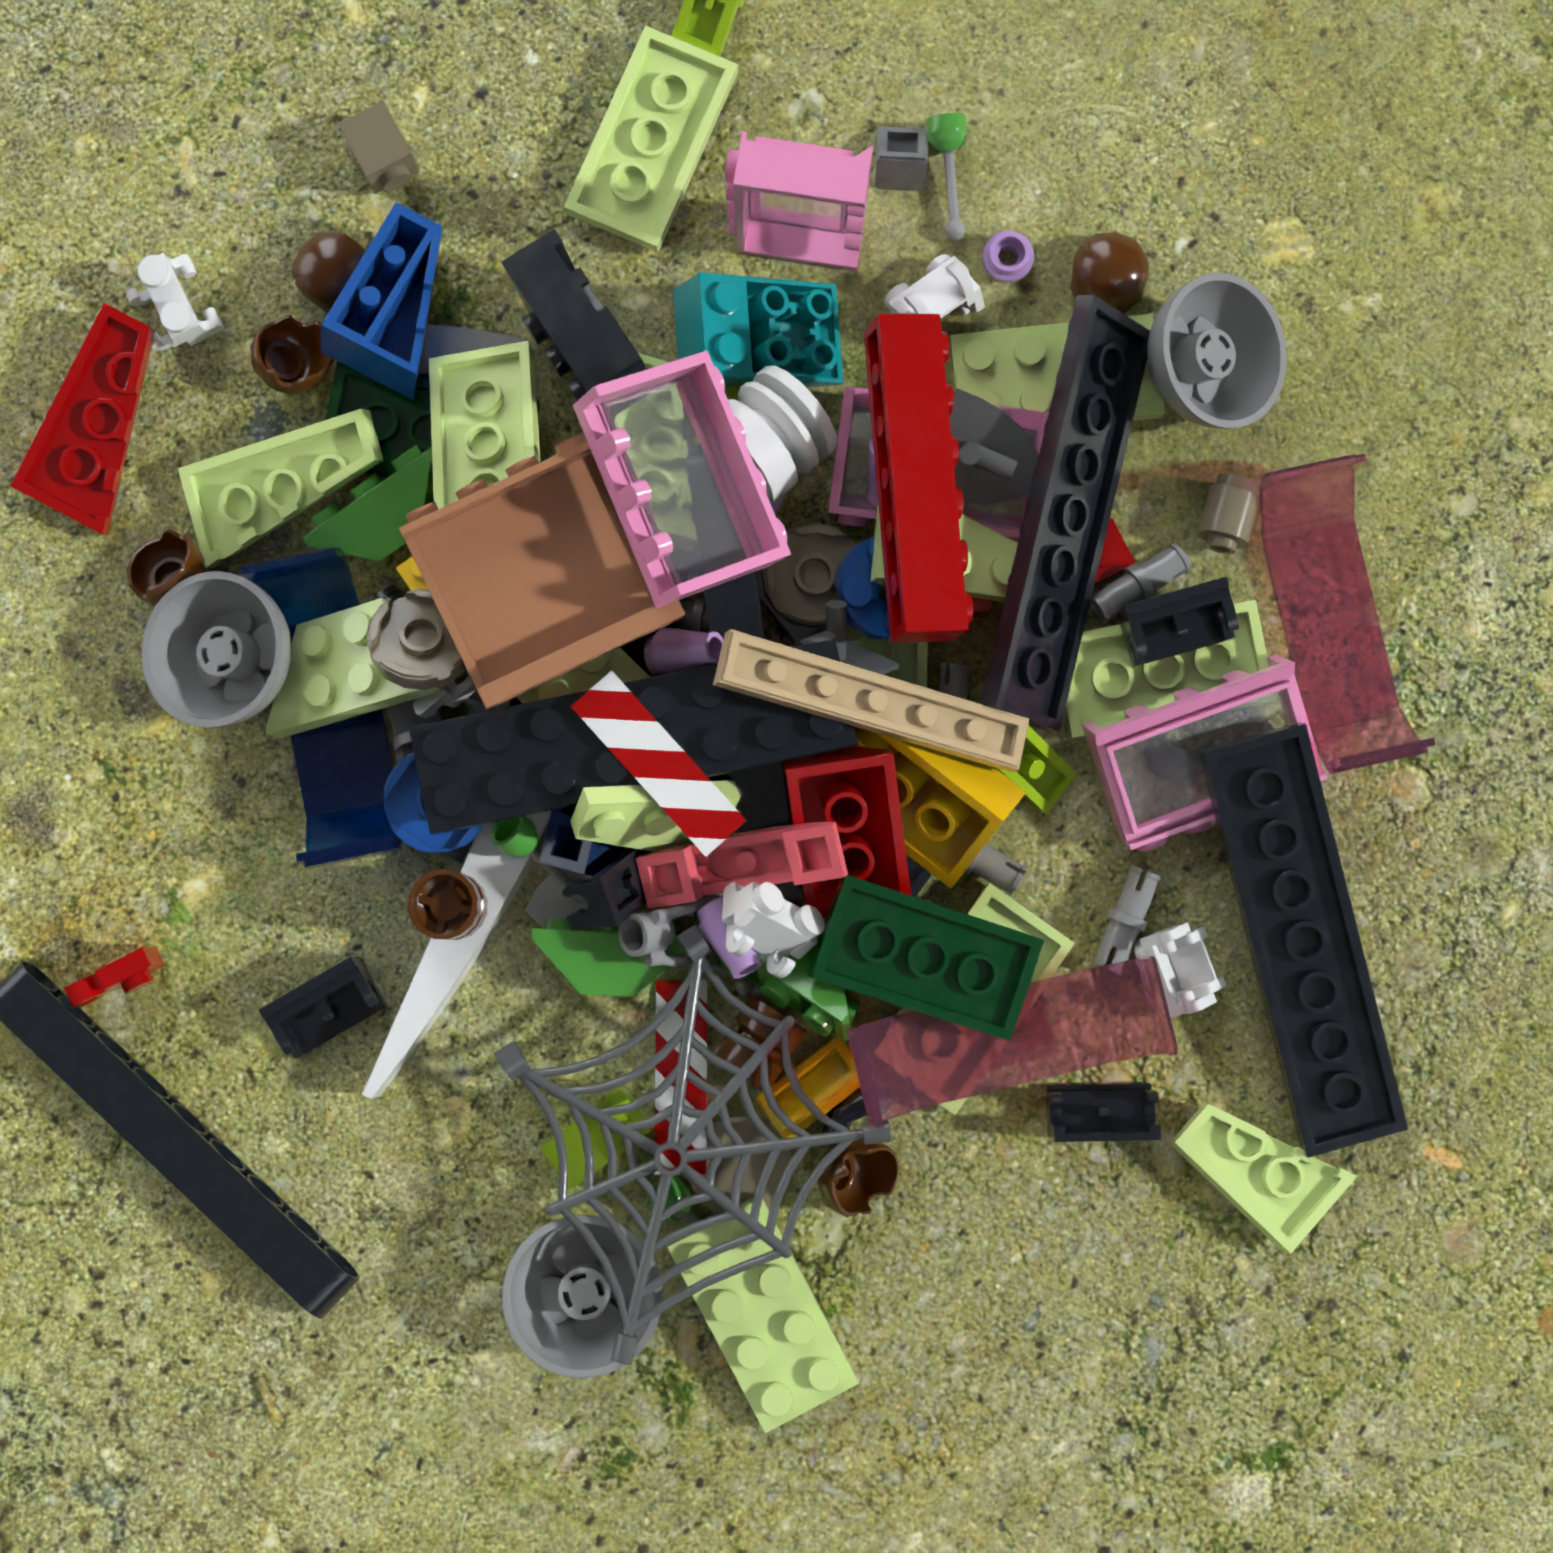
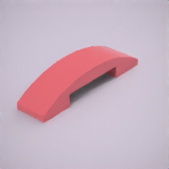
(771, 855)

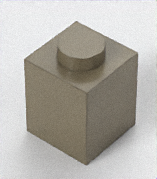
(379, 148)

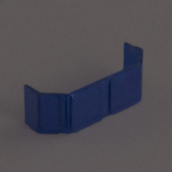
(344, 762)

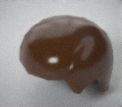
(326, 266)
(1111, 269)
(289, 355)
(163, 564)
(858, 1177)

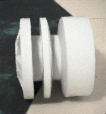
(783, 428)

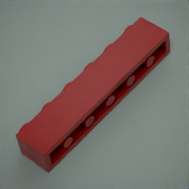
(917, 478)

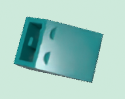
(760, 324)

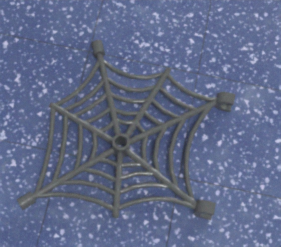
(516, 1066)

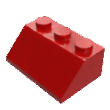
(862, 797)

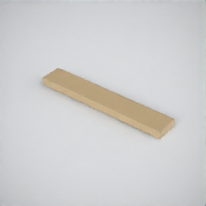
(870, 701)

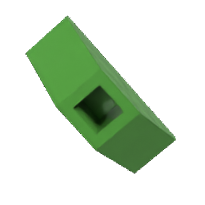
(372, 520)
(596, 960)
(819, 1002)

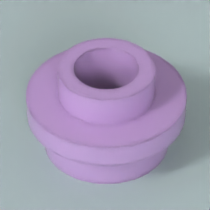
(1012, 242)

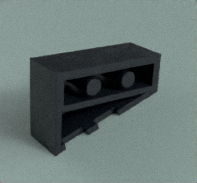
(569, 317)

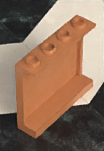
(533, 573)

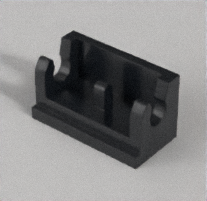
(1178, 621)
(609, 894)
(323, 1007)
(1102, 1112)

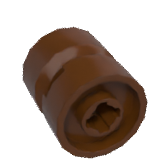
(447, 905)
(758, 1032)

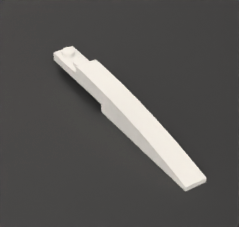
(449, 961)

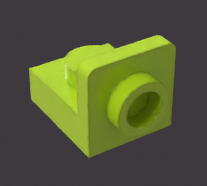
(706, 23)

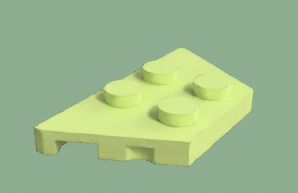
(333, 675)

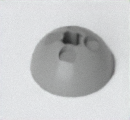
(1217, 352)
(194, 655)
(568, 1322)

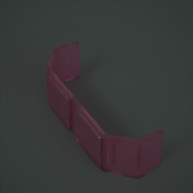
(1332, 616)
(1062, 1028)

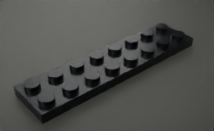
(1067, 514)
(544, 754)
(1303, 939)

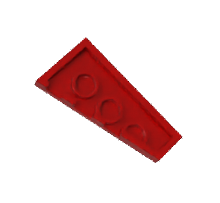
(88, 428)

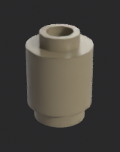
(1229, 513)

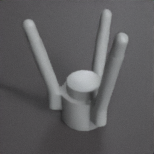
(653, 931)

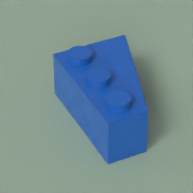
(386, 303)

